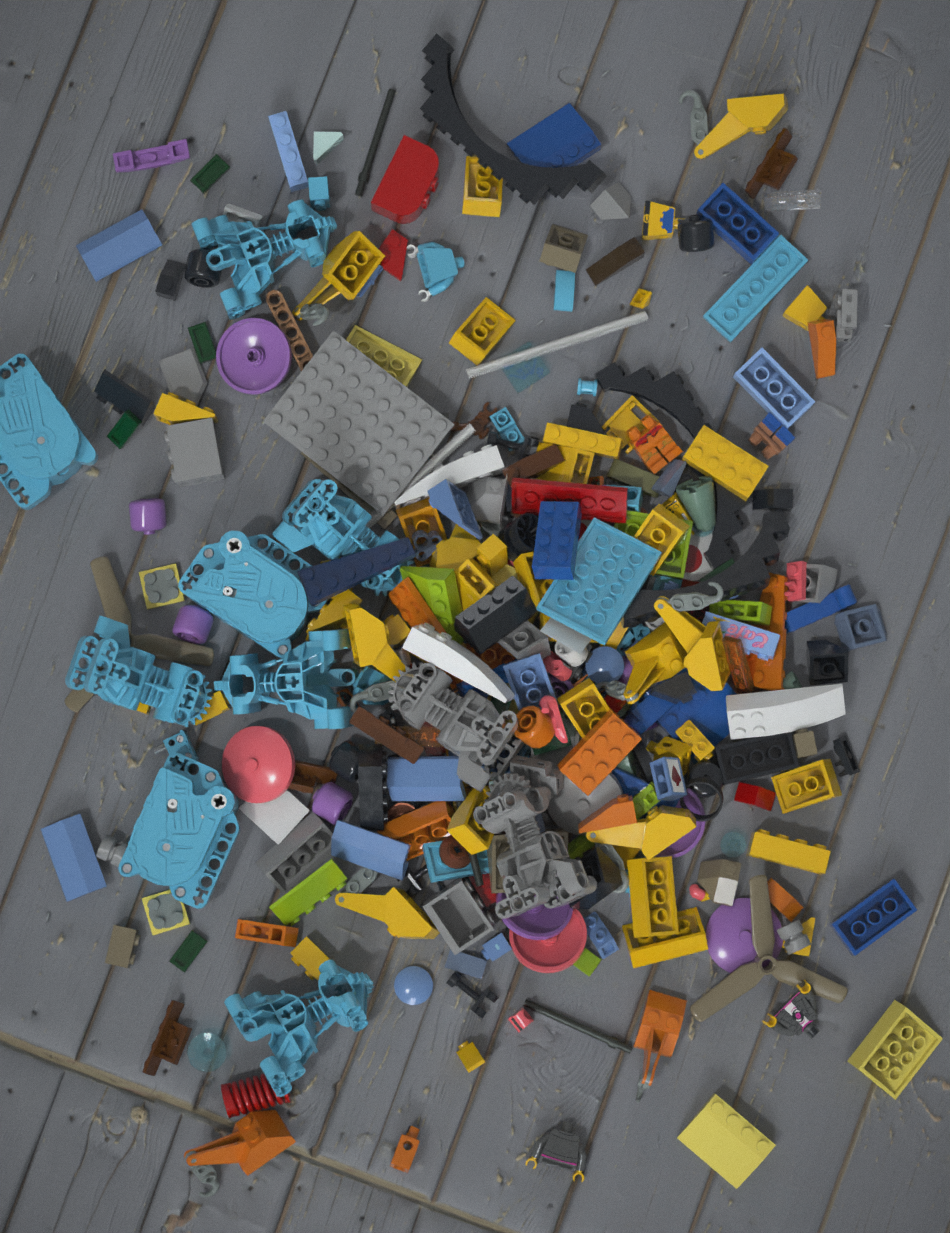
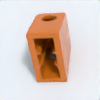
(403, 1158)

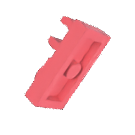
(796, 581)

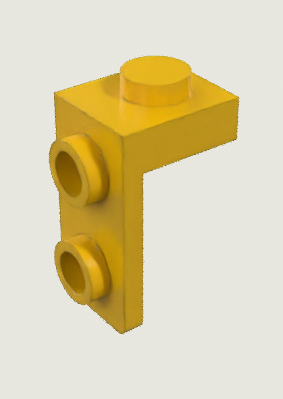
(219, 705)
(700, 745)

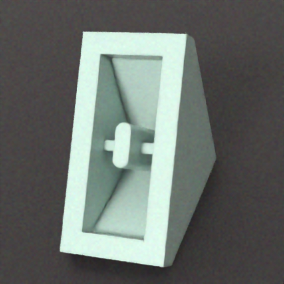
(324, 143)

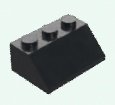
(123, 397)
(606, 874)

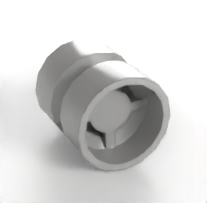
(111, 850)
(793, 937)

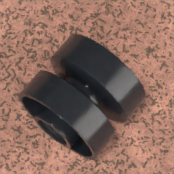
(519, 535)

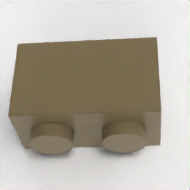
(804, 743)
(122, 946)

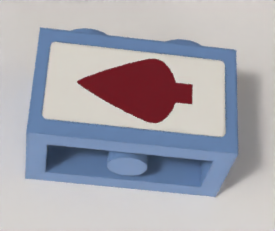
(668, 778)

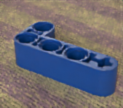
(812, 612)

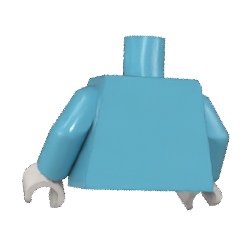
(436, 266)

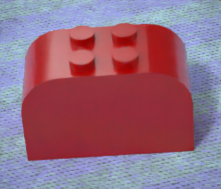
(407, 182)

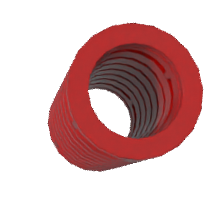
(255, 1099)

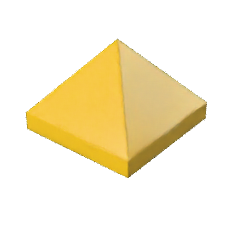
(641, 299)

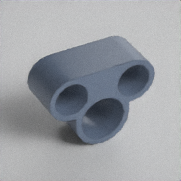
(428, 546)

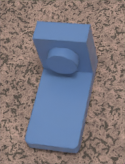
(600, 935)

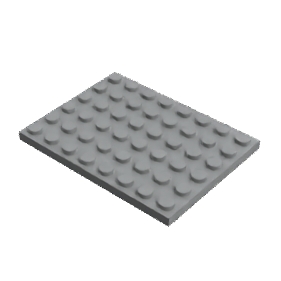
(358, 423)

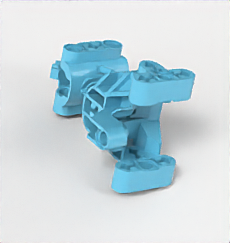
(256, 253)
(338, 536)
(135, 677)
(300, 681)
(293, 1023)

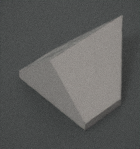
(612, 203)

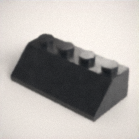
(495, 615)

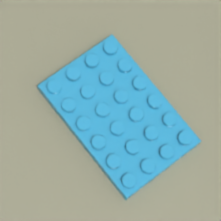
(605, 582)

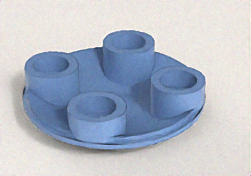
(605, 665)
(413, 985)

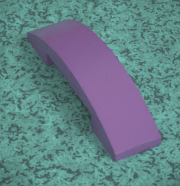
(152, 157)

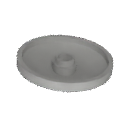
(573, 805)

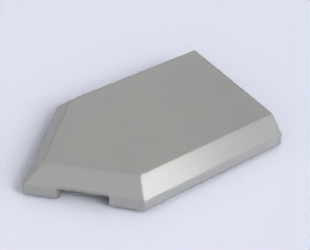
(184, 375)

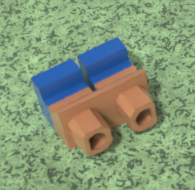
(765, 430)

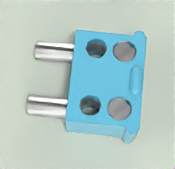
(182, 745)

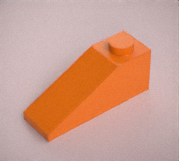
(823, 346)
(615, 813)
(266, 933)

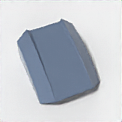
(860, 627)

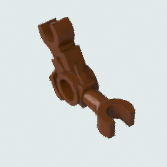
(477, 423)

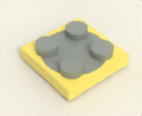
(161, 586)
(164, 912)

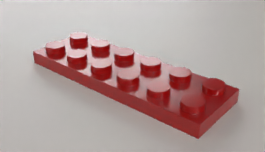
(596, 501)

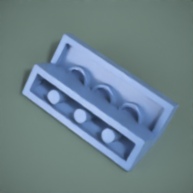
(119, 245)
(426, 780)
(370, 849)
(73, 857)

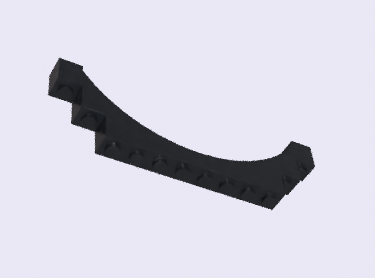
(526, 179)
(674, 399)
(742, 577)

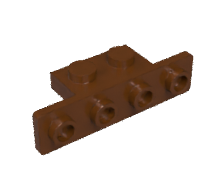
(774, 167)
(385, 734)
(309, 774)
(169, 1040)

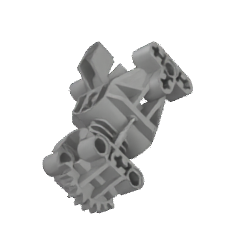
(464, 723)
(535, 861)

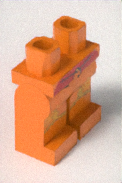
(650, 437)

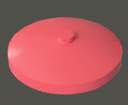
(258, 764)
(552, 953)

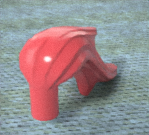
(549, 705)

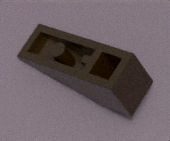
(615, 261)

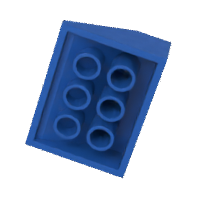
(556, 141)
(705, 711)

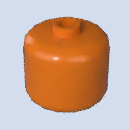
(534, 727)

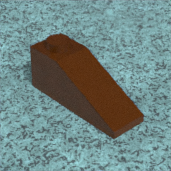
(535, 464)

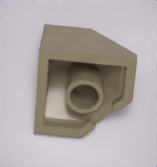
(719, 880)

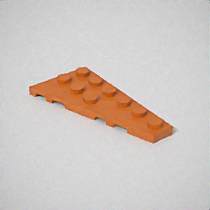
(770, 674)

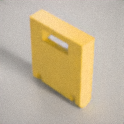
(625, 419)

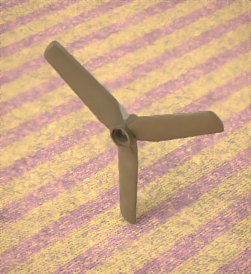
(116, 609)
(749, 974)

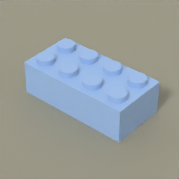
(774, 388)

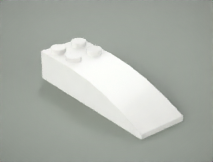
(459, 472)
(455, 659)
(783, 710)

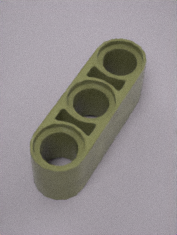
(632, 476)

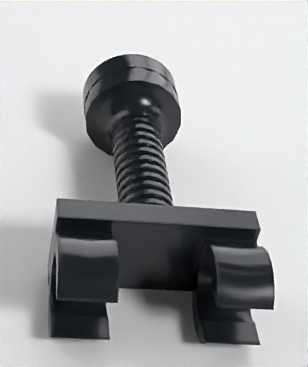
(530, 440)
(414, 879)
(455, 980)

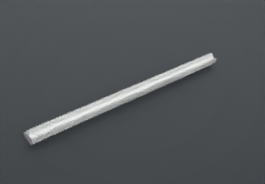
(556, 344)
(430, 465)

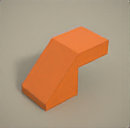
(783, 901)

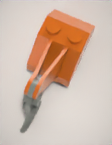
(657, 1032)
(251, 1144)

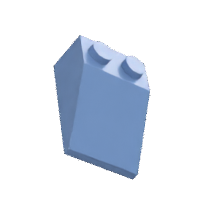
(455, 505)
(529, 681)

